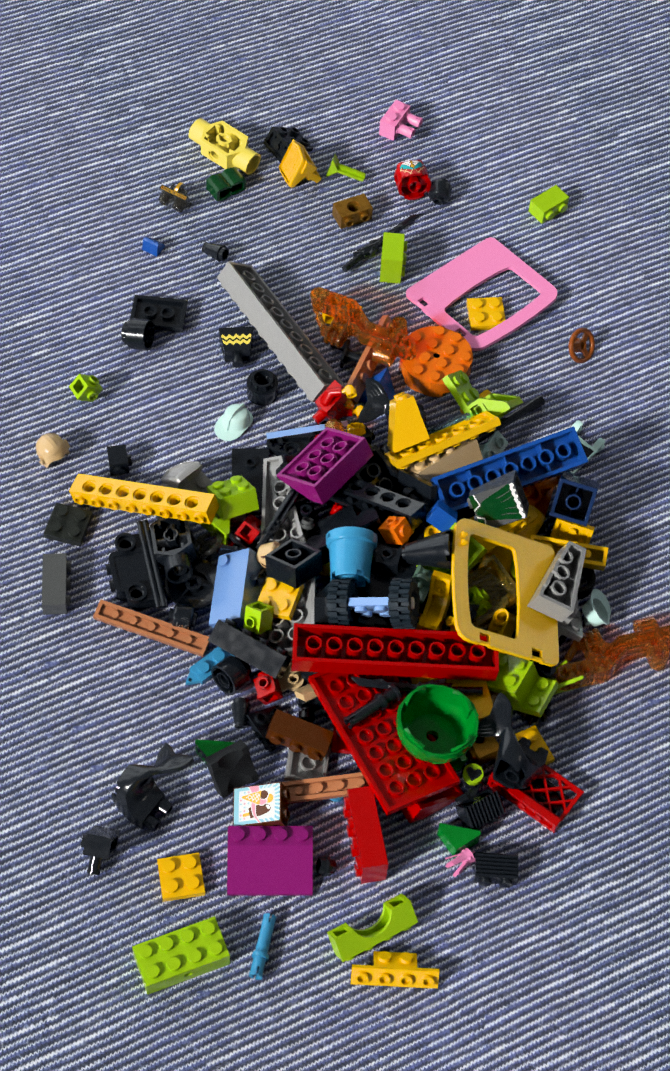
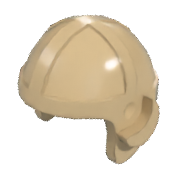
(51, 448)

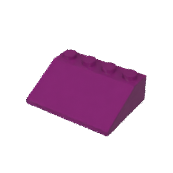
(326, 464)
(270, 861)

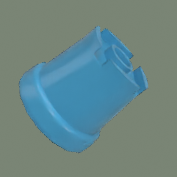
(351, 553)

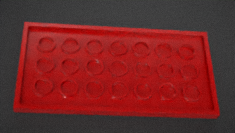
(375, 746)

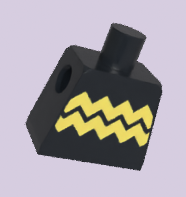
(236, 344)

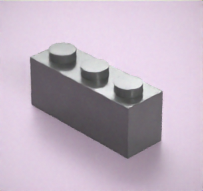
(55, 584)

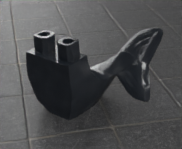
(379, 403)
(515, 762)
(138, 794)

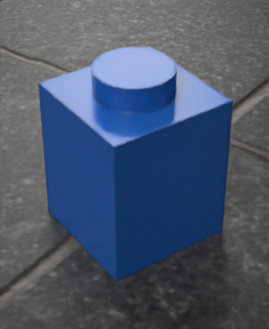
(441, 516)

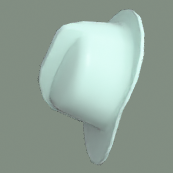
(233, 422)
(596, 609)

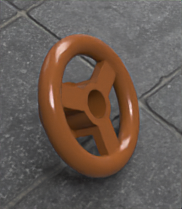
(579, 345)

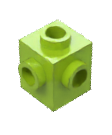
(86, 387)
(480, 597)

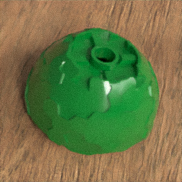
(437, 712)

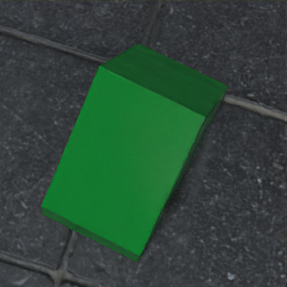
(457, 838)

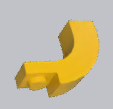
(437, 602)

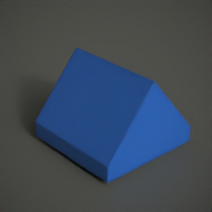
(152, 246)

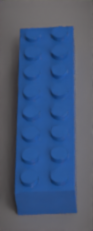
(532, 462)

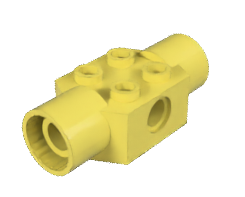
(224, 145)

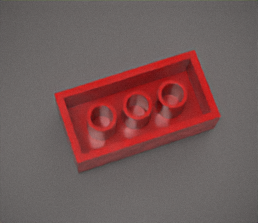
(365, 835)

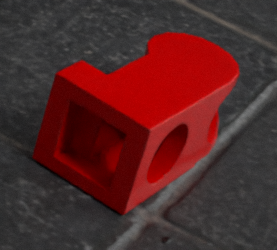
(249, 529)

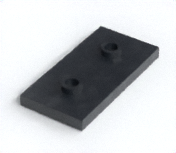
(250, 466)

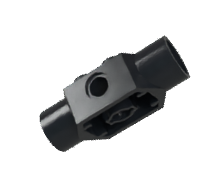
(174, 548)

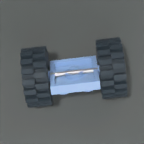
(400, 605)

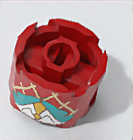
(412, 179)

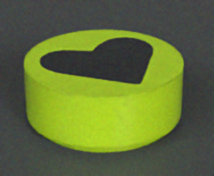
(473, 774)

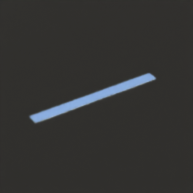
(300, 430)

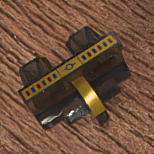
(177, 194)

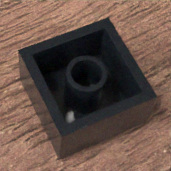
(294, 563)

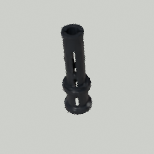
(380, 702)

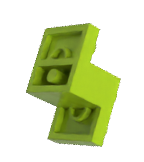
(523, 685)

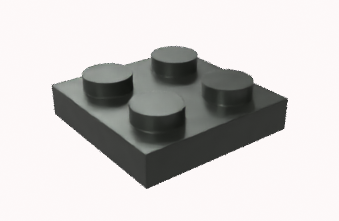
(68, 524)

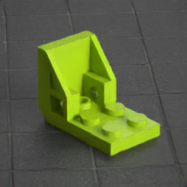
(469, 400)

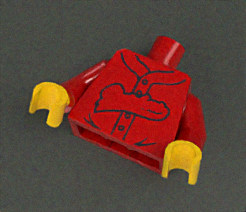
(336, 403)

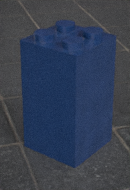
(574, 498)

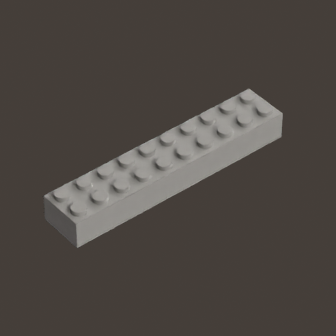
(278, 329)

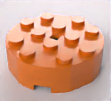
(438, 355)

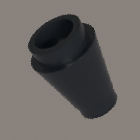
(216, 251)
(240, 709)

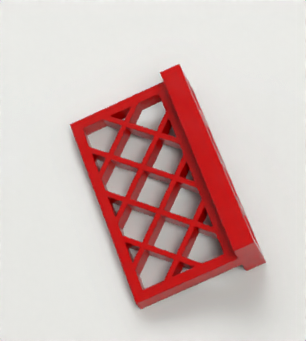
(538, 810)

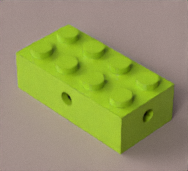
(181, 955)

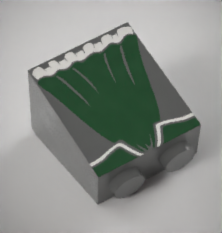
(499, 501)

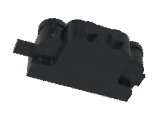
(136, 570)

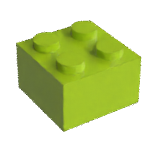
(393, 257)
(234, 497)

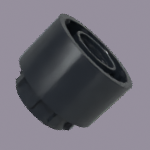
(138, 333)
(262, 387)
(231, 674)

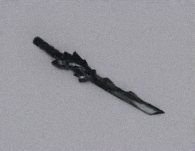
(373, 246)
(405, 686)

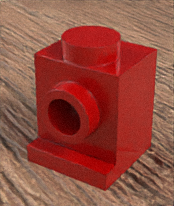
(267, 688)

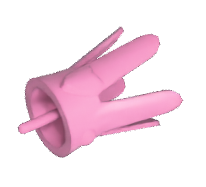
(465, 857)

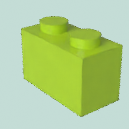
(549, 204)

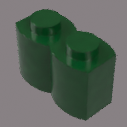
(226, 184)

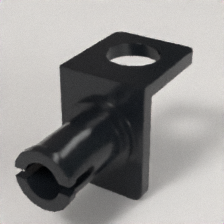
(347, 354)

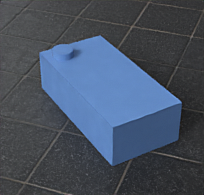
(234, 587)

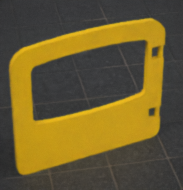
(531, 561)

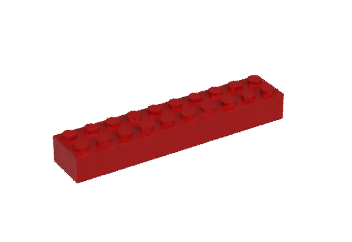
(391, 652)

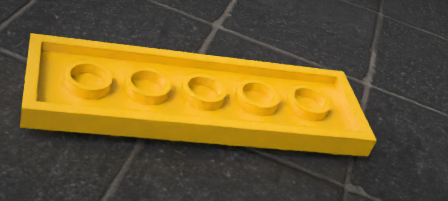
(444, 438)

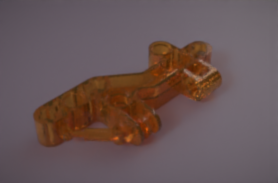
(387, 342)
(606, 658)

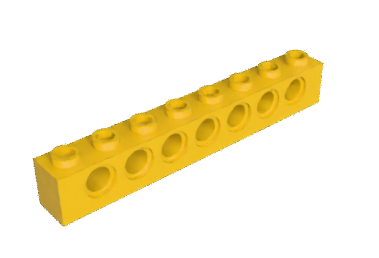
(144, 498)

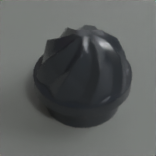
(326, 866)

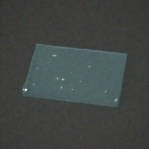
(466, 416)

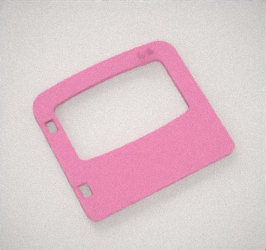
(468, 272)

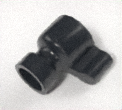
(307, 709)

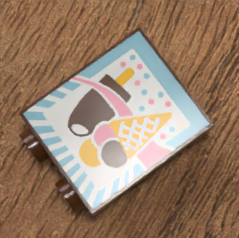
(261, 805)

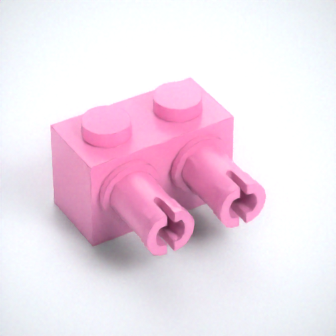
(395, 121)

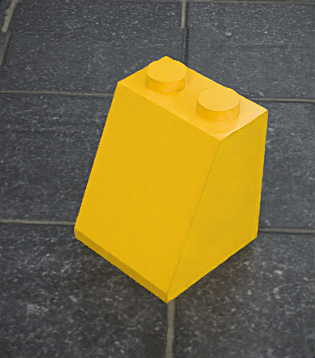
(405, 423)

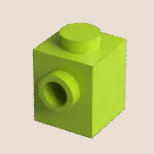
(258, 617)

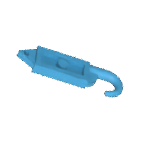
(201, 671)

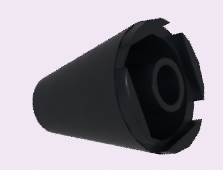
(430, 550)

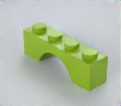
(395, 917)

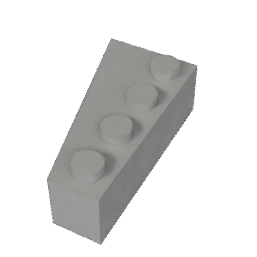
(560, 584)

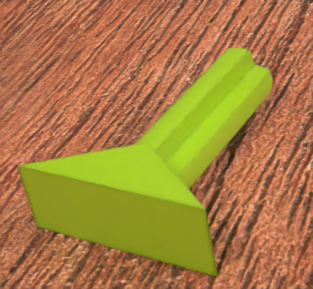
(336, 167)

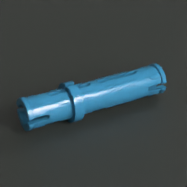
(260, 954)

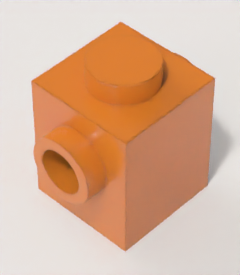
(396, 530)

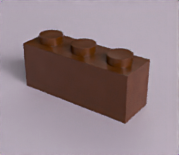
(299, 735)

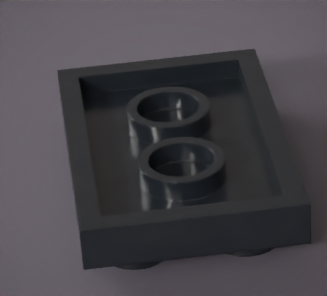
(165, 313)

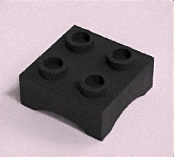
(231, 768)

